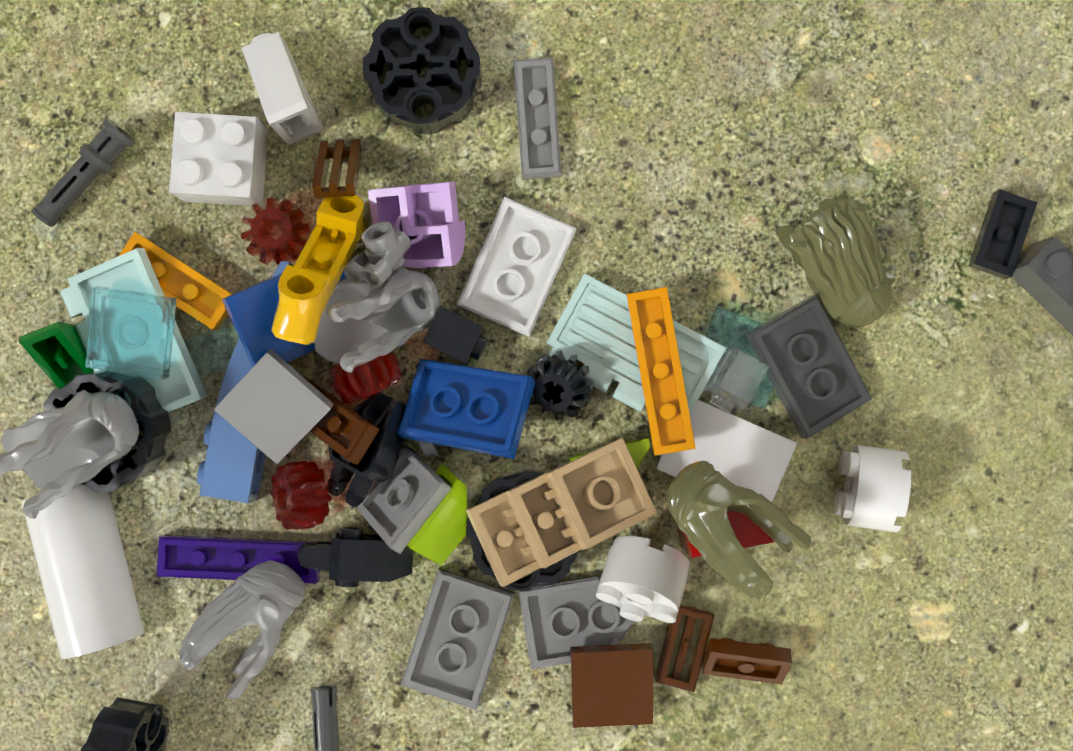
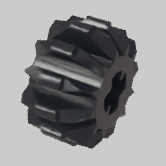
(573, 390)

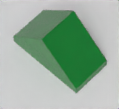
(57, 352)

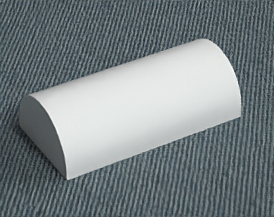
(84, 573)

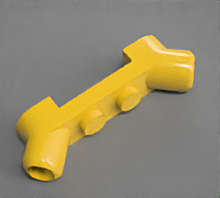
(312, 279)

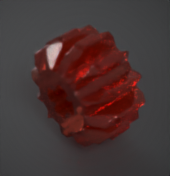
(260, 234)
(366, 378)
(300, 495)

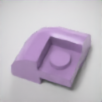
(427, 217)

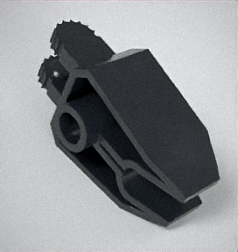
(379, 458)
(356, 558)

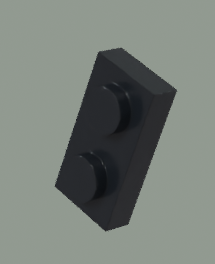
(1002, 234)

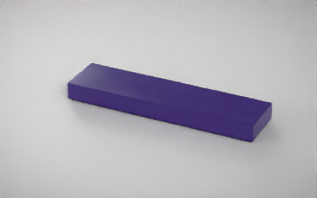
(225, 557)

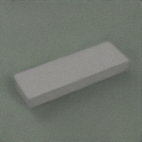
(537, 118)

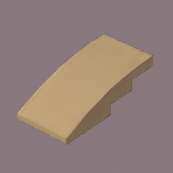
(561, 512)

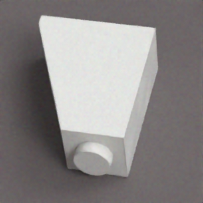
(281, 88)

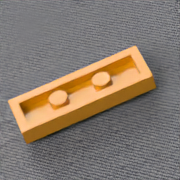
(193, 290)

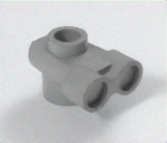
(381, 257)

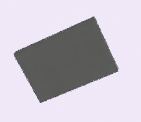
(809, 366)

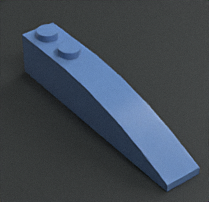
(232, 462)

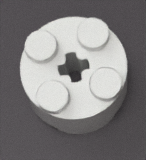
(873, 488)
(643, 579)

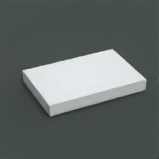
(516, 267)
(735, 448)

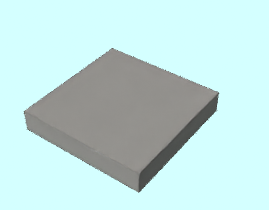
(273, 406)
(404, 501)

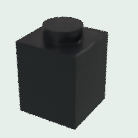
(456, 336)

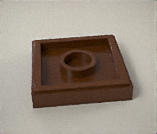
(612, 685)

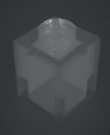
(735, 380)

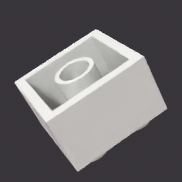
(218, 159)

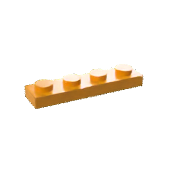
(660, 371)

